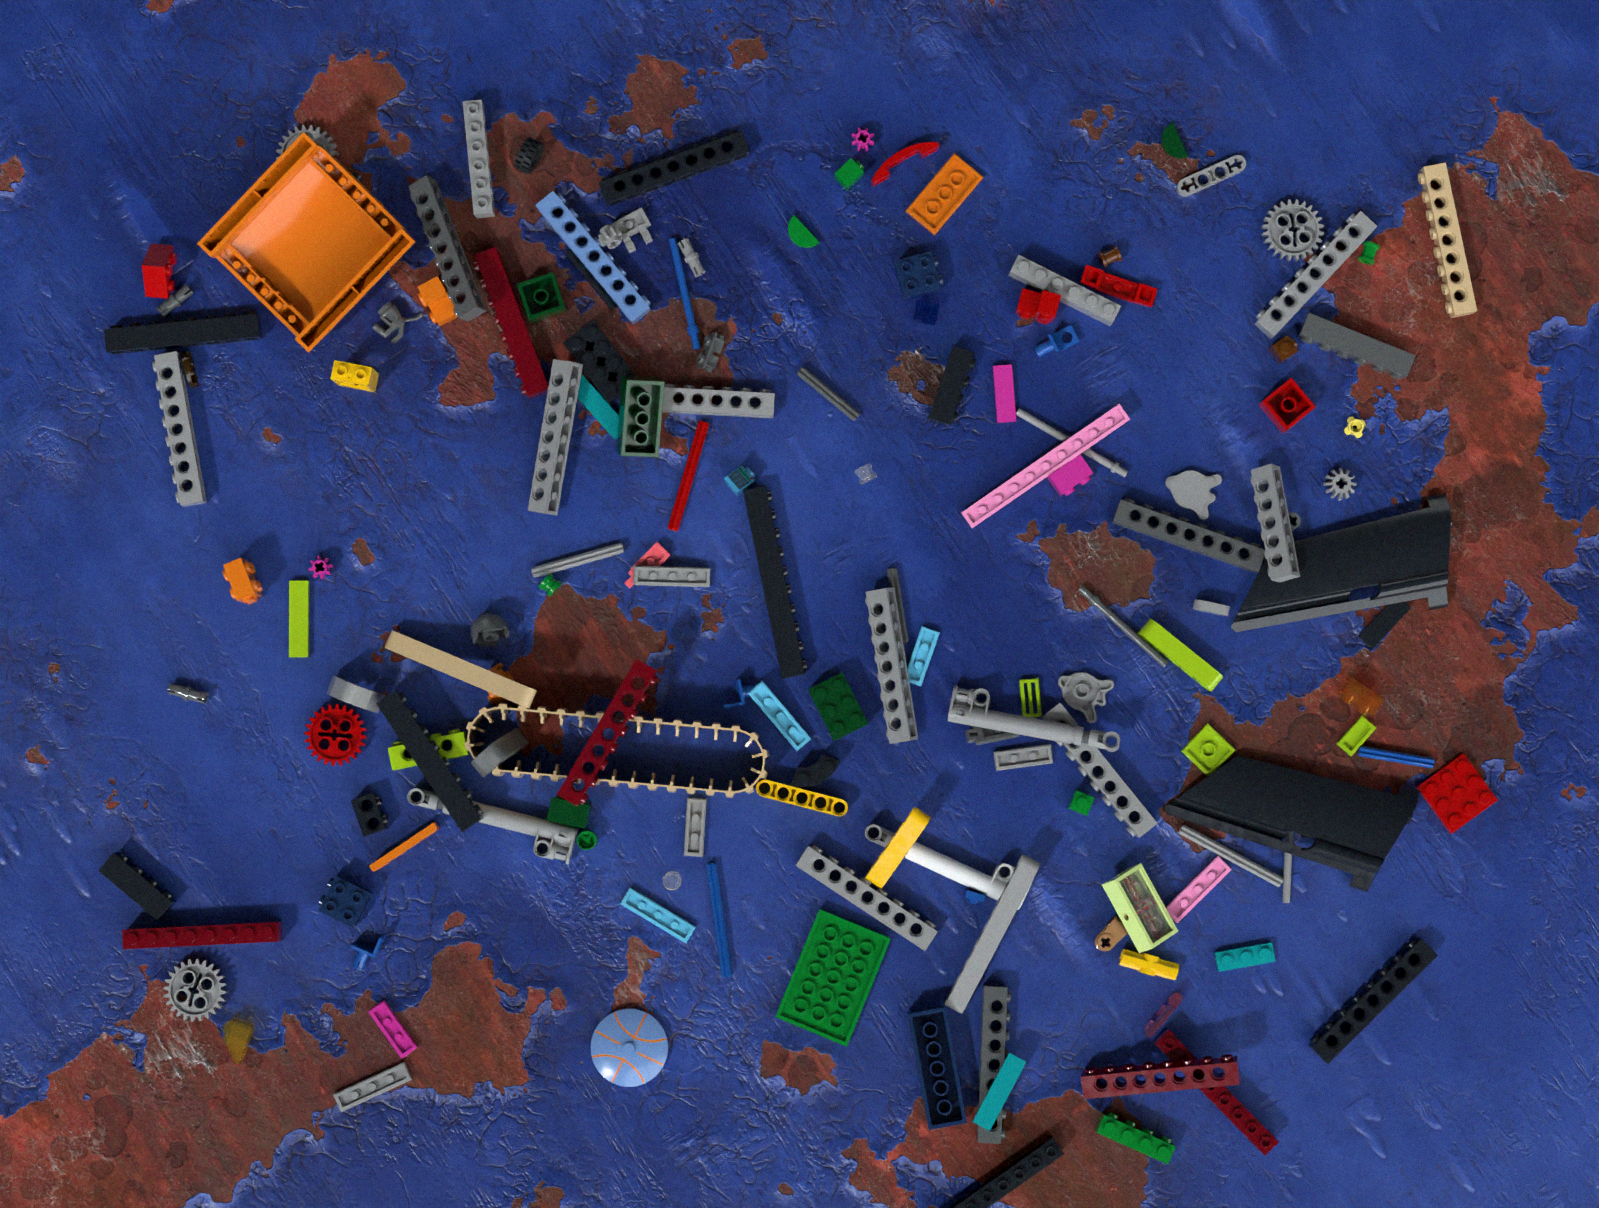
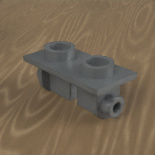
(706, 359)

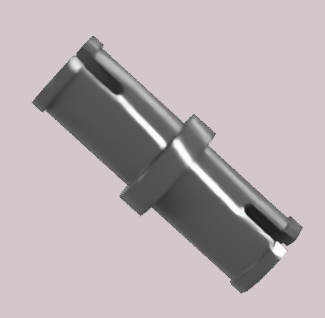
(175, 300)
(188, 693)

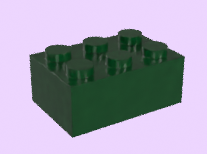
(838, 706)

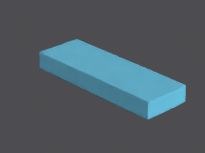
(922, 655)

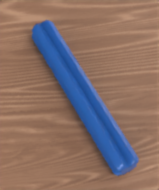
(1396, 757)

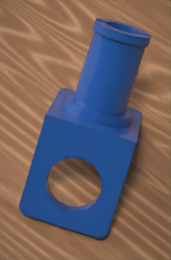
(1055, 341)
(741, 694)
(365, 951)

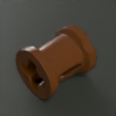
(1109, 256)

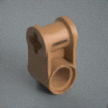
(1113, 931)

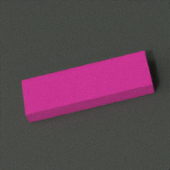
(1004, 393)
(393, 1029)

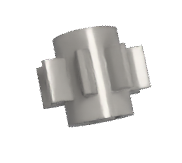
(610, 236)

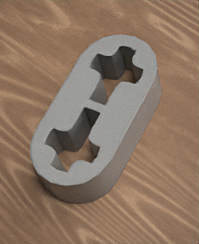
(1210, 607)

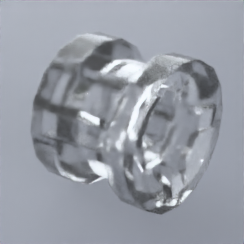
(865, 473)
(669, 880)

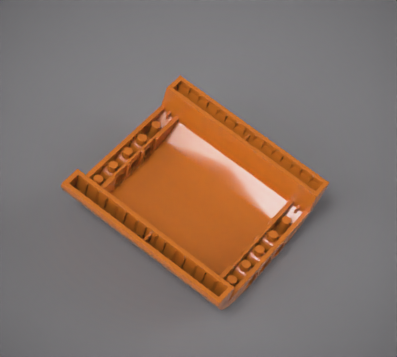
(308, 240)

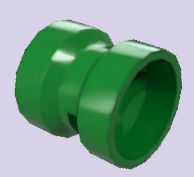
(587, 840)

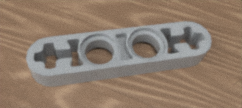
(1210, 174)

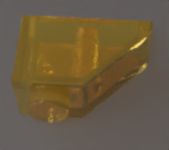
(237, 1038)

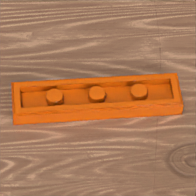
(404, 846)

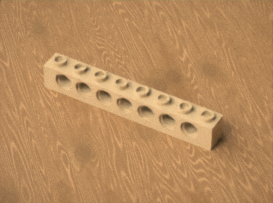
(1439, 174)

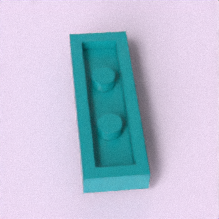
(1244, 956)

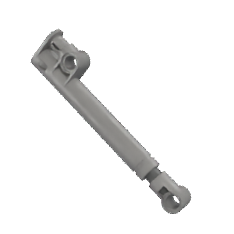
(968, 711)
(555, 835)

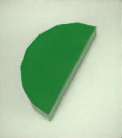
(800, 234)

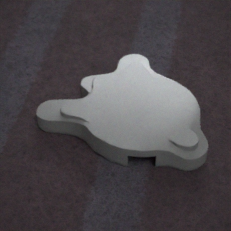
(1192, 491)
(1083, 692)

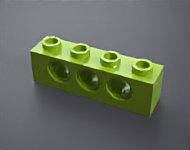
(400, 761)

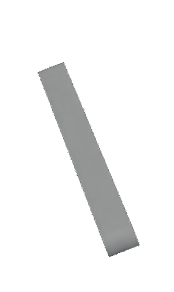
(992, 933)

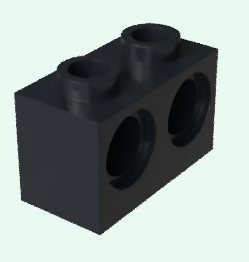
(364, 816)

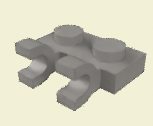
(631, 225)

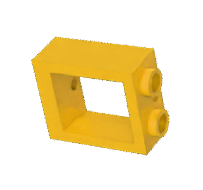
(349, 374)

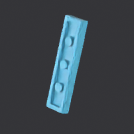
(779, 715)
(658, 915)

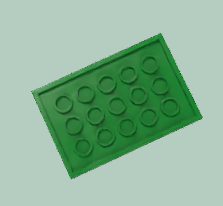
(833, 977)

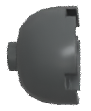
(488, 629)

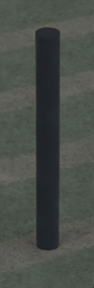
(590, 279)

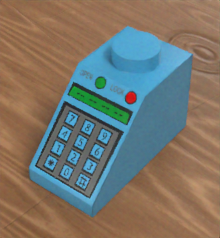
(739, 480)

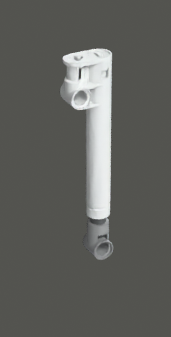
(951, 868)

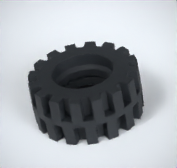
(528, 155)

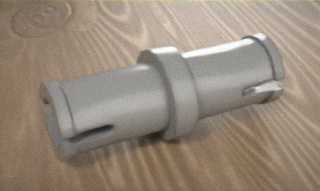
(691, 257)

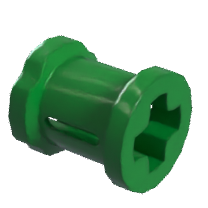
(1368, 253)

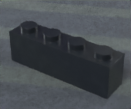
(951, 386)
(137, 885)

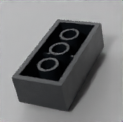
(602, 350)

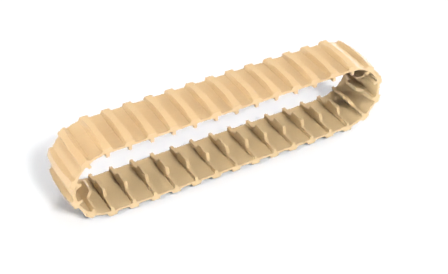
(485, 711)

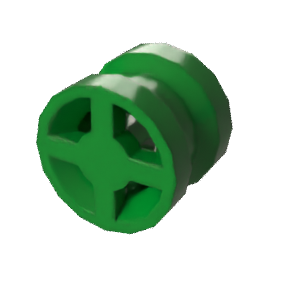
(550, 585)

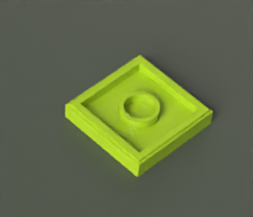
(1207, 750)

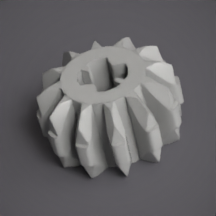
(1335, 477)

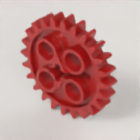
(334, 752)

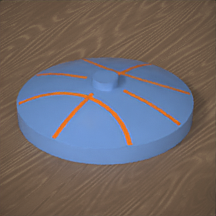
(629, 1047)

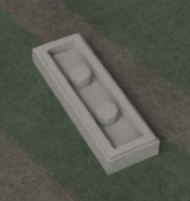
(1023, 757)
(695, 827)

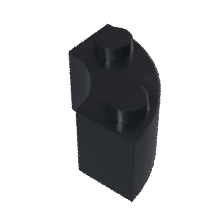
(816, 773)

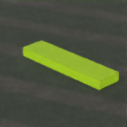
(298, 619)

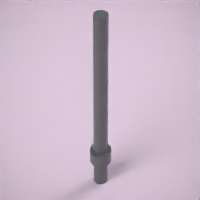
(1094, 601)

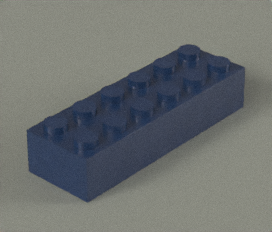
(936, 1067)

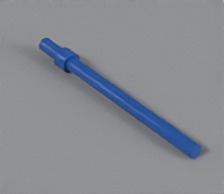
(692, 328)

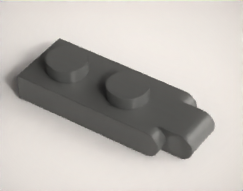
(983, 735)

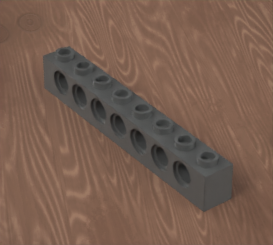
(473, 304)
(1251, 563)
(990, 994)

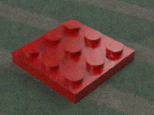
(1456, 793)

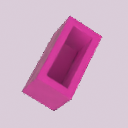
(1070, 475)

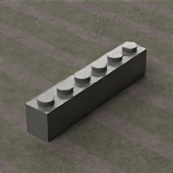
(1356, 346)

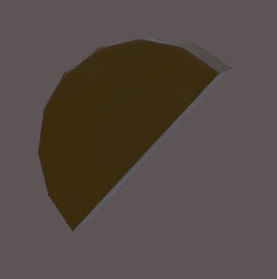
(189, 369)

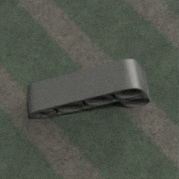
(499, 751)

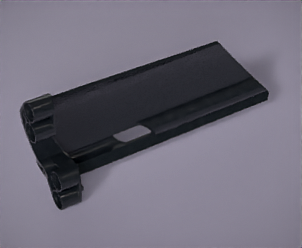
(1398, 554)
(1265, 801)

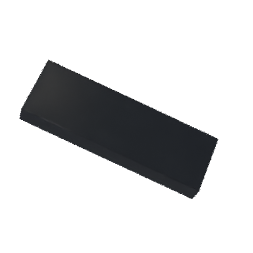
(1383, 623)

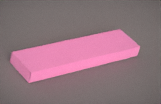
(1197, 888)

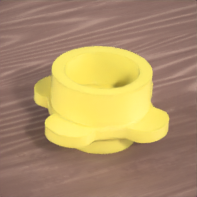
(1360, 424)

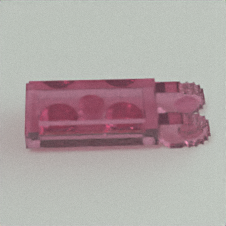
(1163, 1014)

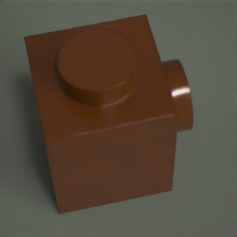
(1283, 349)

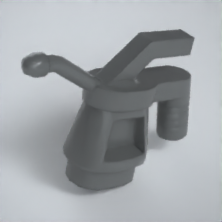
(391, 316)

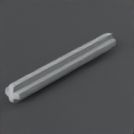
(577, 560)

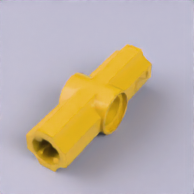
(1148, 964)

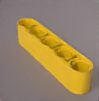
(810, 803)
(898, 847)

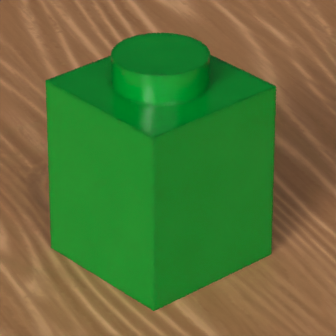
(849, 173)
(1080, 802)

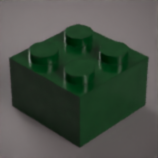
(541, 297)
(569, 814)

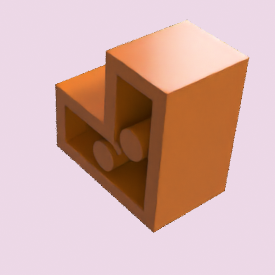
(435, 297)

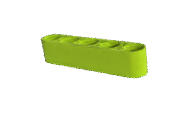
(1180, 655)

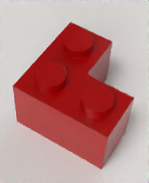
(158, 269)
(1038, 305)

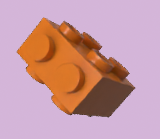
(242, 580)

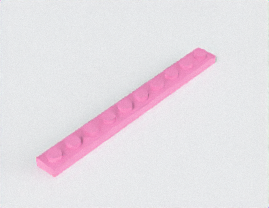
(1045, 466)

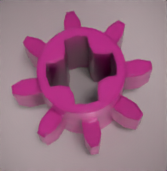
(864, 133)
(319, 561)

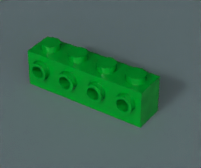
(1135, 1138)

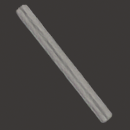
(1230, 855)

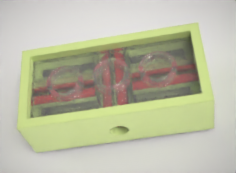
(1140, 908)

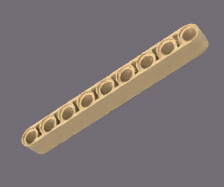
(460, 669)

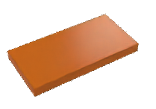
(944, 194)

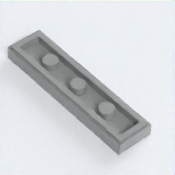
(671, 576)
(372, 1086)

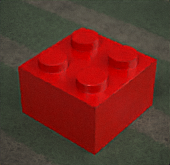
(1287, 405)

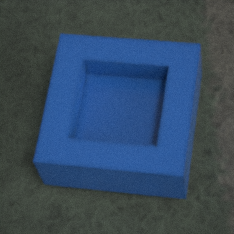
(974, 897)

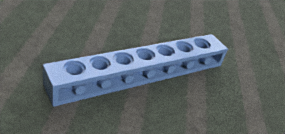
(546, 208)

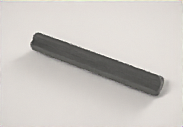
(828, 393)
(893, 580)

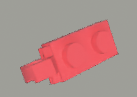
(653, 557)

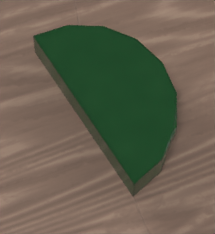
(1172, 143)

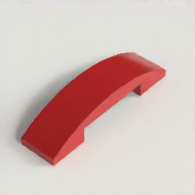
(923, 149)
(1118, 287)

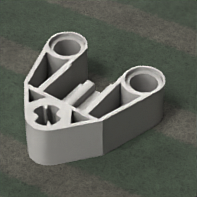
(354, 694)

